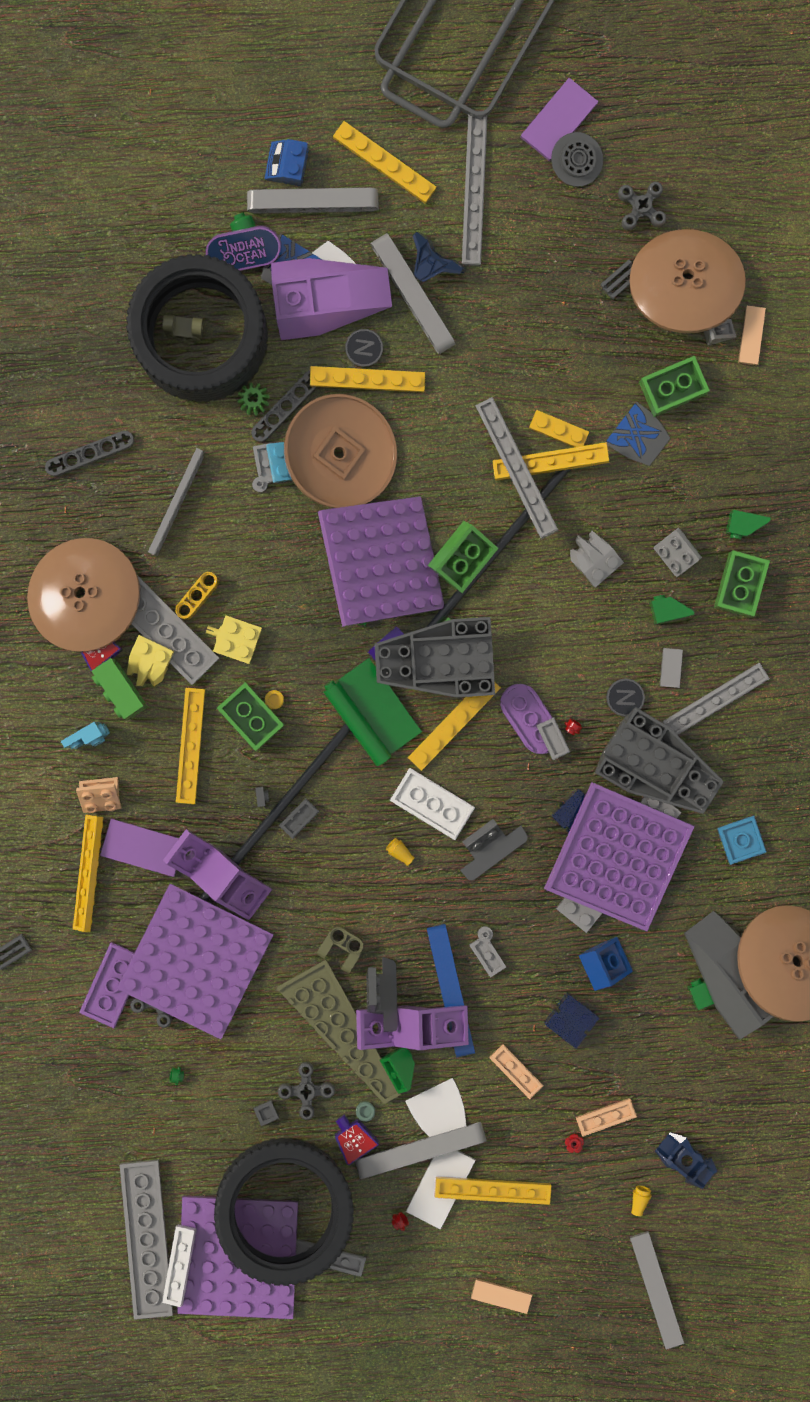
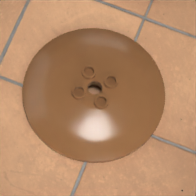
(687, 303)
(366, 445)
(108, 601)
(768, 966)

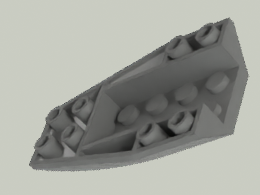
(440, 659)
(657, 764)
(716, 954)

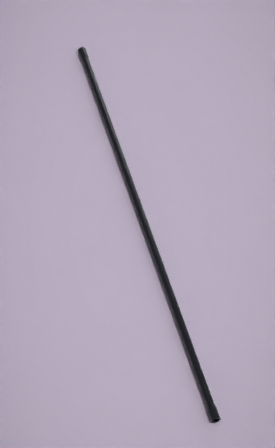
(344, 731)

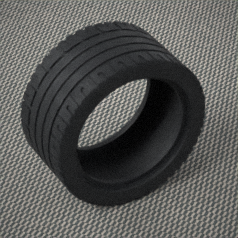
(182, 275)
(300, 1266)

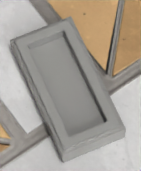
(671, 668)
(553, 738)

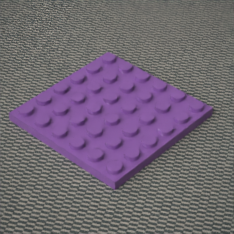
(380, 560)
(619, 857)
(195, 961)
(215, 1283)

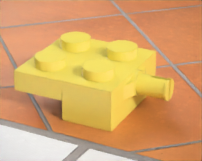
(236, 639)

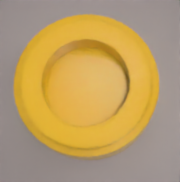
(274, 699)

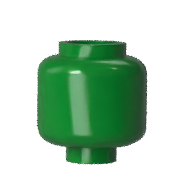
(242, 222)

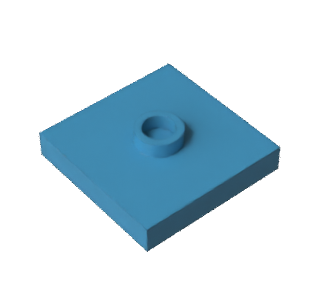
(741, 840)

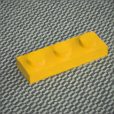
(558, 429)

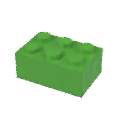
(674, 386)
(463, 556)
(741, 584)
(119, 689)
(250, 716)

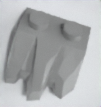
(595, 558)

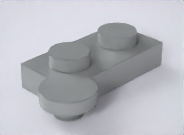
(263, 468)
(486, 952)

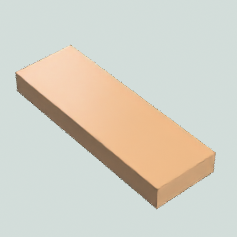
(751, 335)
(516, 1071)
(606, 1117)
(501, 1296)

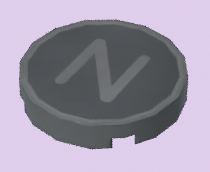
(364, 348)
(625, 696)

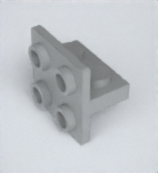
(677, 552)

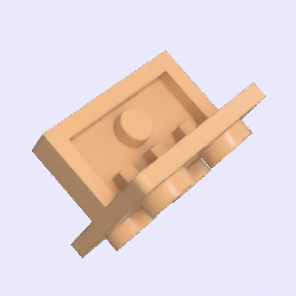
(99, 795)

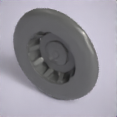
(577, 159)

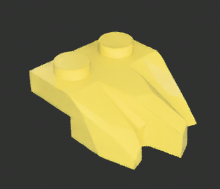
(149, 661)

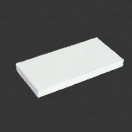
(432, 804)
(423, 1203)

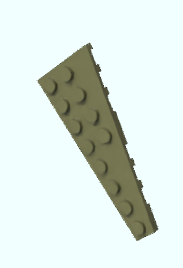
(328, 1010)

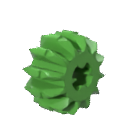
(253, 405)

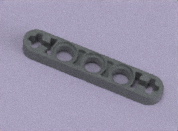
(277, 410)
(80, 453)

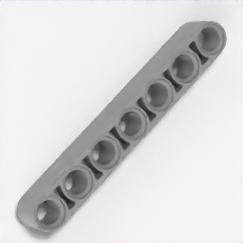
(312, 200)
(413, 293)
(420, 1150)

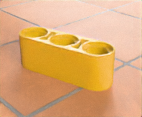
(206, 591)

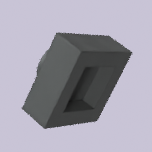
(262, 796)
(266, 1112)

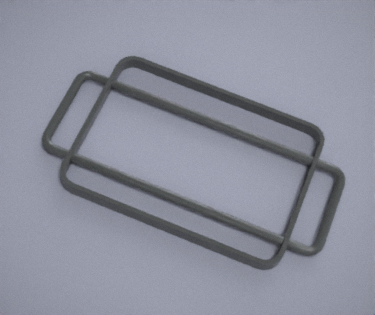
(459, 106)

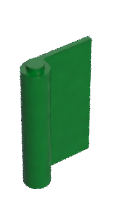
(371, 712)

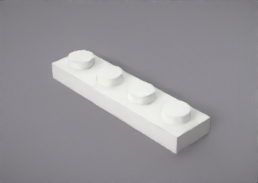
(179, 1265)

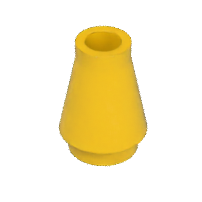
(399, 851)
(641, 1198)

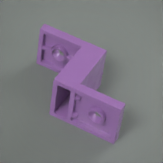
(217, 874)
(417, 1028)

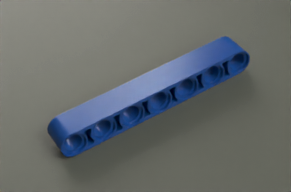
(448, 977)

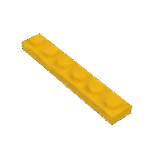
(384, 162)
(367, 379)
(558, 460)
(448, 729)
(190, 746)
(88, 873)
(492, 1190)

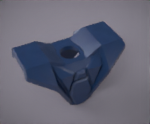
(431, 263)
(672, 1151)

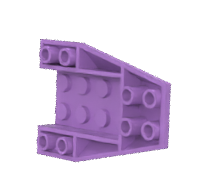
(326, 295)

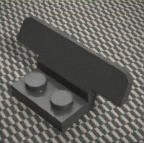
(489, 847)
(383, 993)

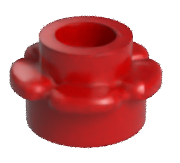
(573, 726)
(569, 1143)
(400, 1221)

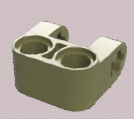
(183, 328)
(344, 944)

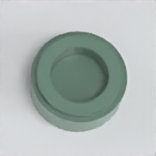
(365, 1111)

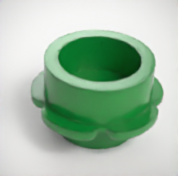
(176, 1075)

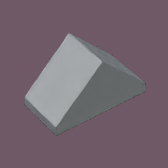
(720, 333)

